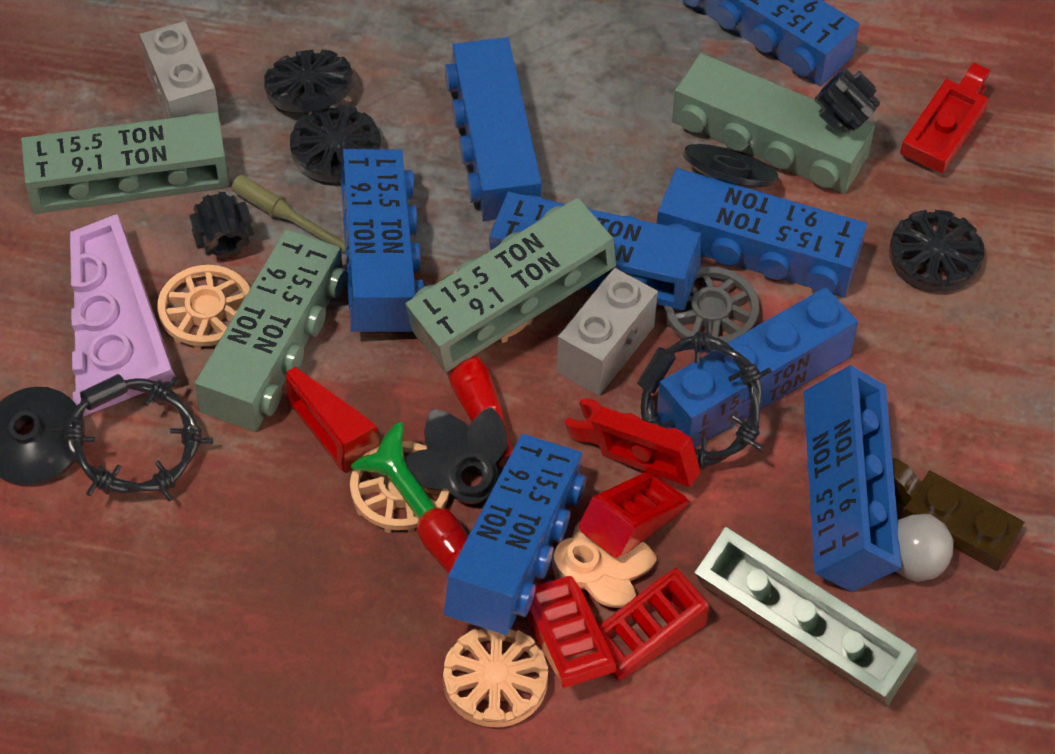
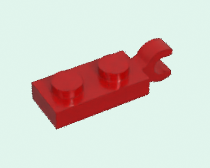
(947, 120)
(637, 442)

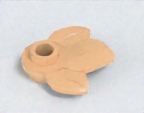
(598, 571)

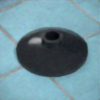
(730, 166)
(41, 453)

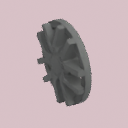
(716, 306)

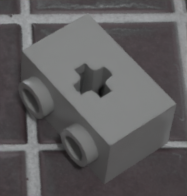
(178, 72)
(606, 331)

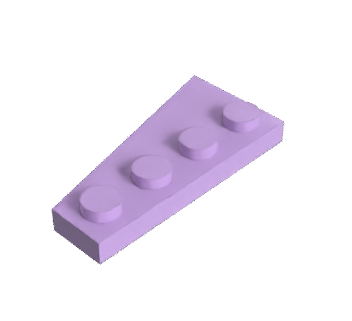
(112, 313)

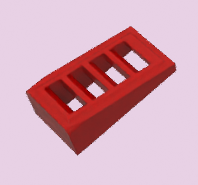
(333, 422)
(625, 517)
(657, 597)
(568, 628)

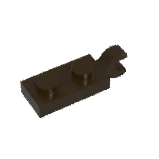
(974, 523)

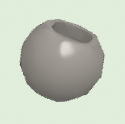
(924, 547)

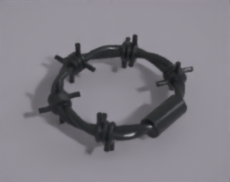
(748, 373)
(109, 390)

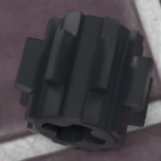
(847, 101)
(221, 225)

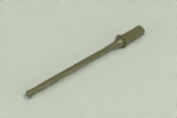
(277, 207)

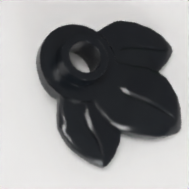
(457, 449)

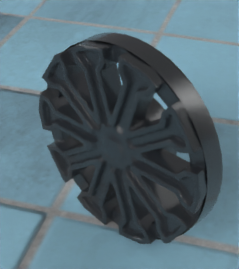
(310, 77)
(329, 141)
(936, 250)

